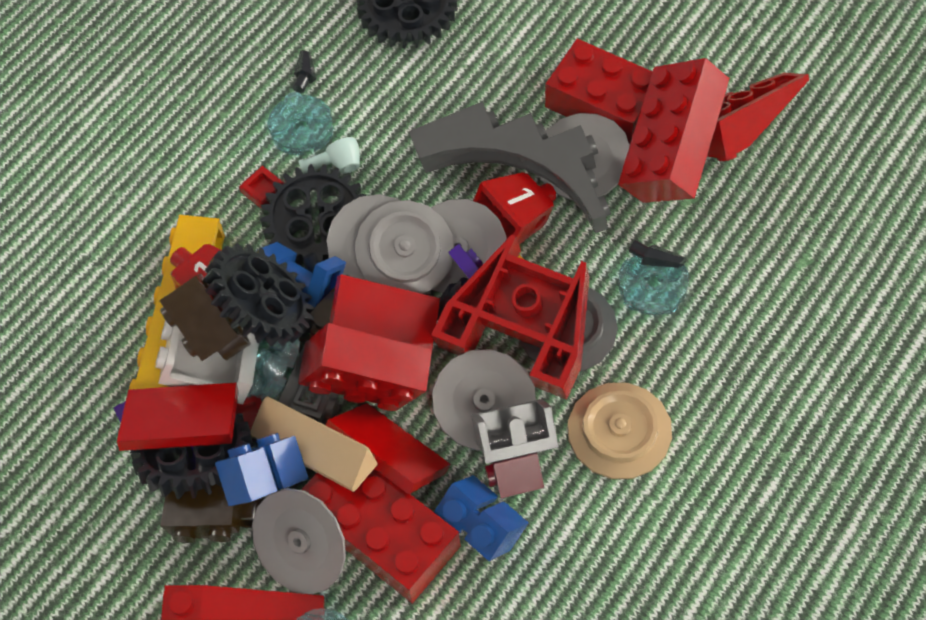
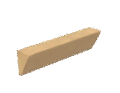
(320, 446)

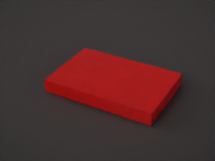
(385, 311)
(178, 416)
(398, 453)

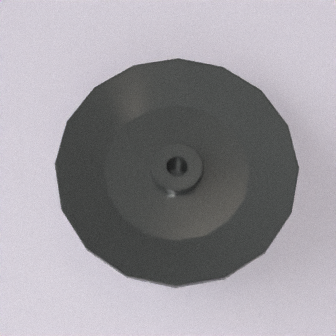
(598, 335)

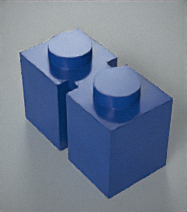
(261, 470)
(489, 532)

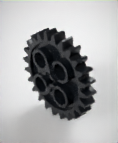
(406, 19)
(284, 220)
(258, 294)
(172, 469)

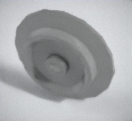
(611, 147)
(471, 227)
(345, 229)
(404, 246)
(474, 385)
(298, 541)

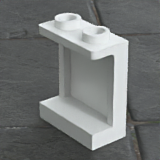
(182, 369)

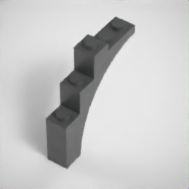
(477, 137)

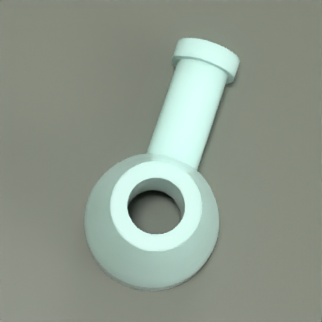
(341, 153)

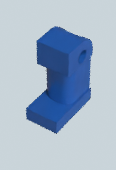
(317, 283)

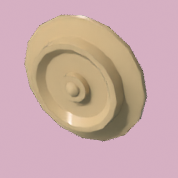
(619, 430)

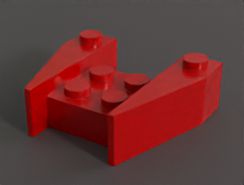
(526, 305)

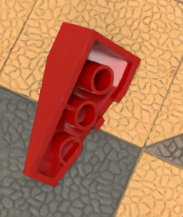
(750, 112)
(230, 603)

